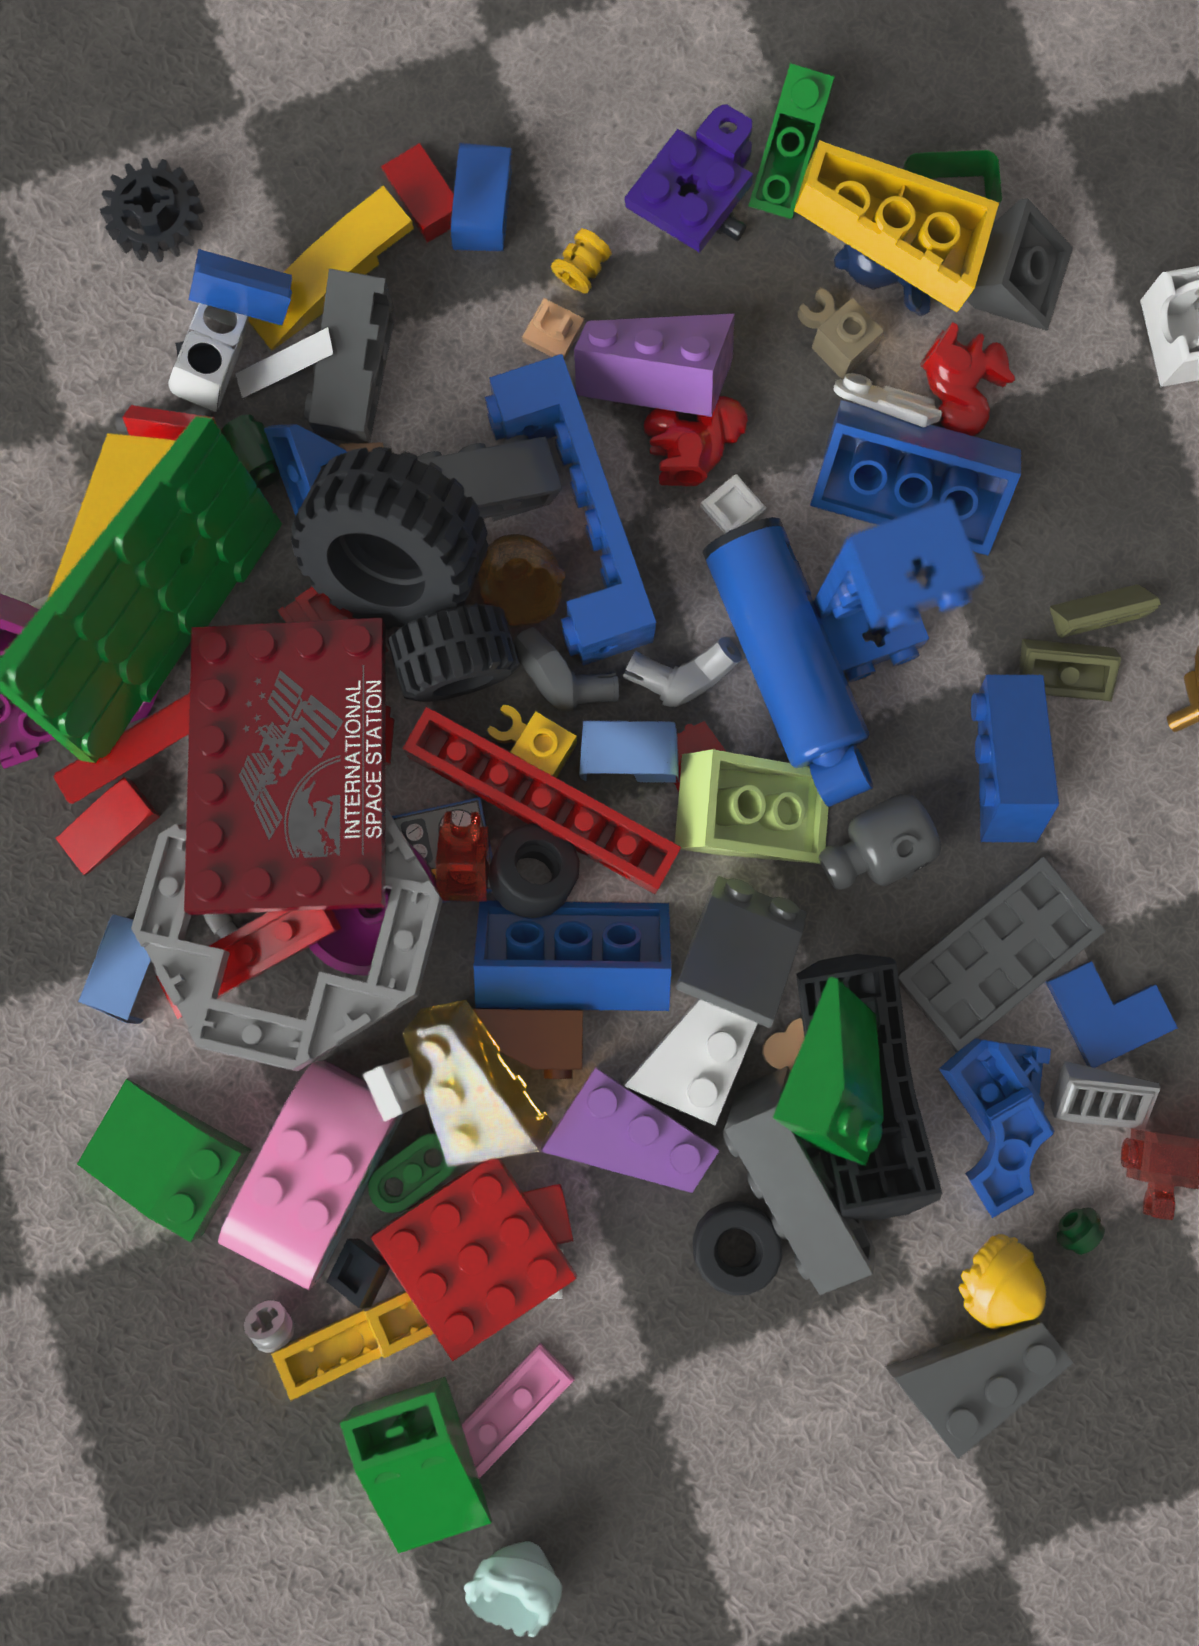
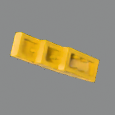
(346, 246)

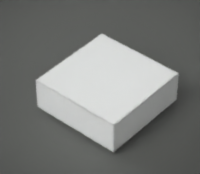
(733, 505)

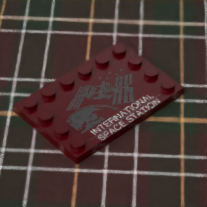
(286, 767)

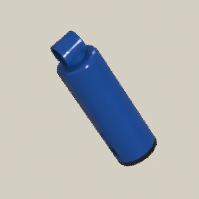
(791, 656)

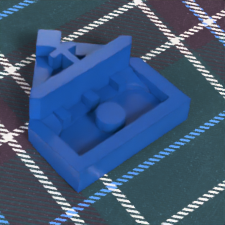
(992, 1071)

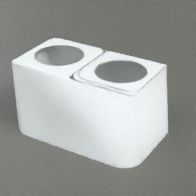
(200, 387)

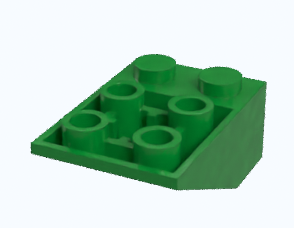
(416, 1465)

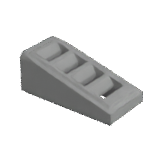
(1077, 1076)

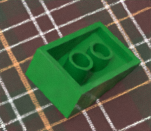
(836, 1079)
(163, 1160)

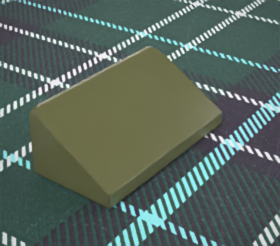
(1103, 610)
(1072, 668)

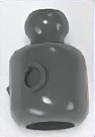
(885, 842)

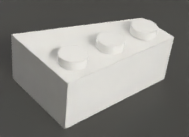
(696, 1061)

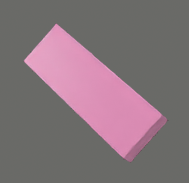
(514, 1406)

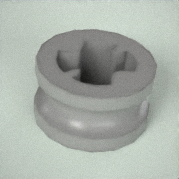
(278, 1335)

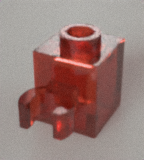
(462, 860)
(1164, 1163)

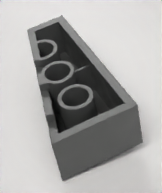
(797, 1188)

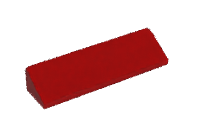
(131, 749)

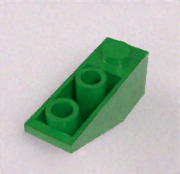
(791, 140)

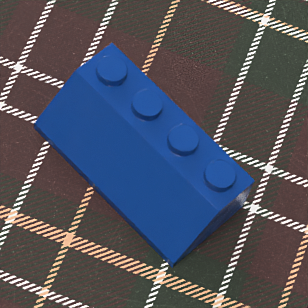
(891, 468)
(574, 957)

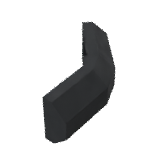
(901, 1169)

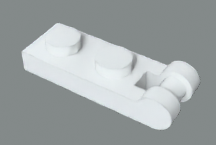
(395, 1088)

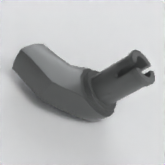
(555, 678)

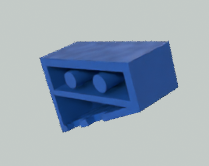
(1014, 758)

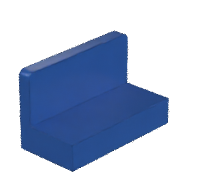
(240, 287)

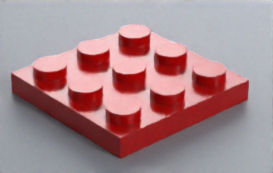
(473, 1256)

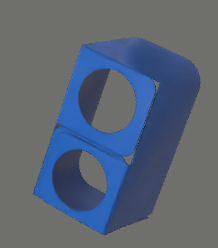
(481, 197)

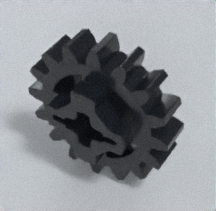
(133, 205)

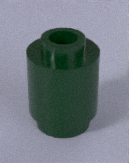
(252, 448)

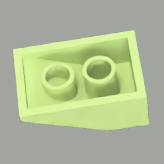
(749, 808)

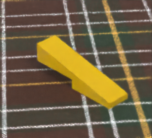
(340, 1347)

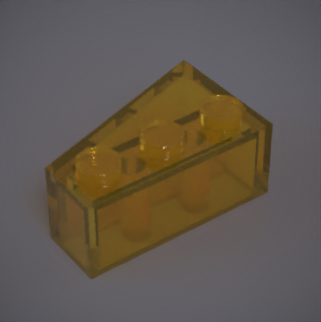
(469, 1089)

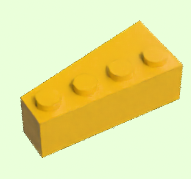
(900, 220)

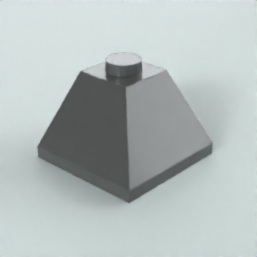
(1022, 267)

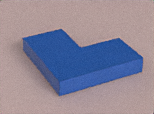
(1107, 1028)

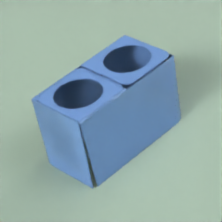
(628, 747)
(116, 972)

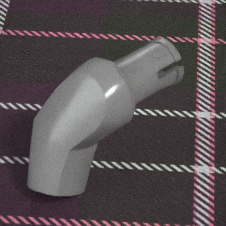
(690, 679)

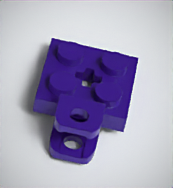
(712, 163)

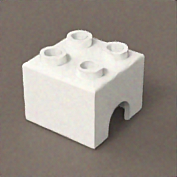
(1173, 325)

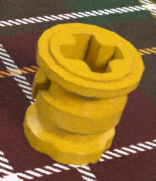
(581, 260)

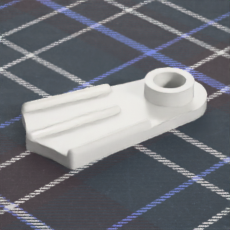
(888, 400)

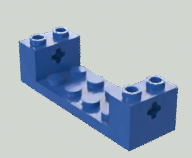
(541, 403)
(877, 587)

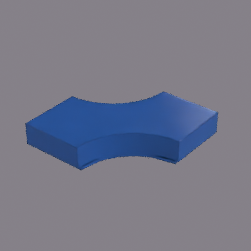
(1016, 1133)

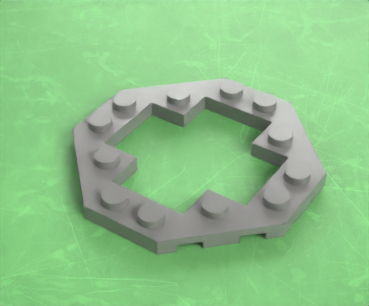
(338, 1004)

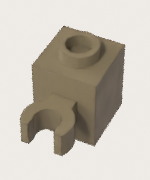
(843, 336)

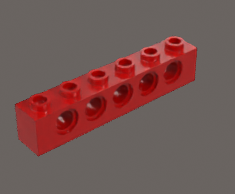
(541, 800)

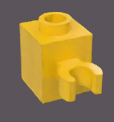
(538, 742)

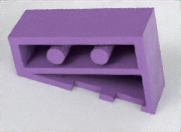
(656, 361)
(629, 1136)

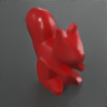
(955, 372)
(696, 445)

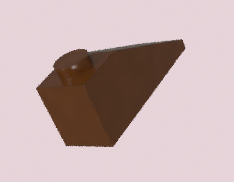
(538, 1038)

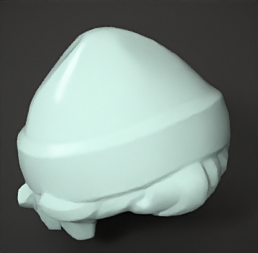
(515, 1589)

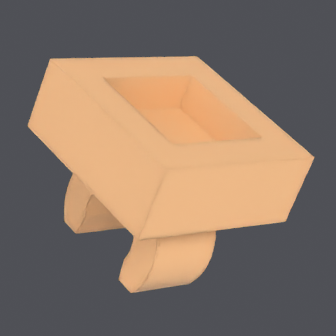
(553, 329)

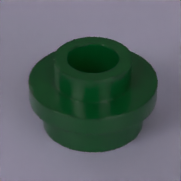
(1080, 1230)

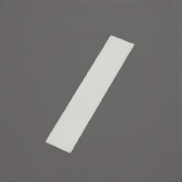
(285, 362)

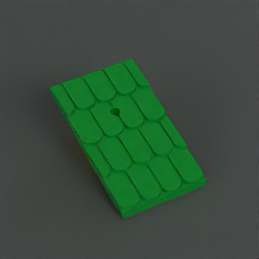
(145, 563)

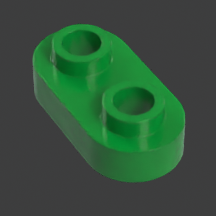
(413, 1171)

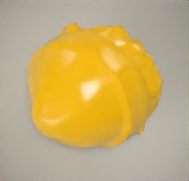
(1003, 1284)

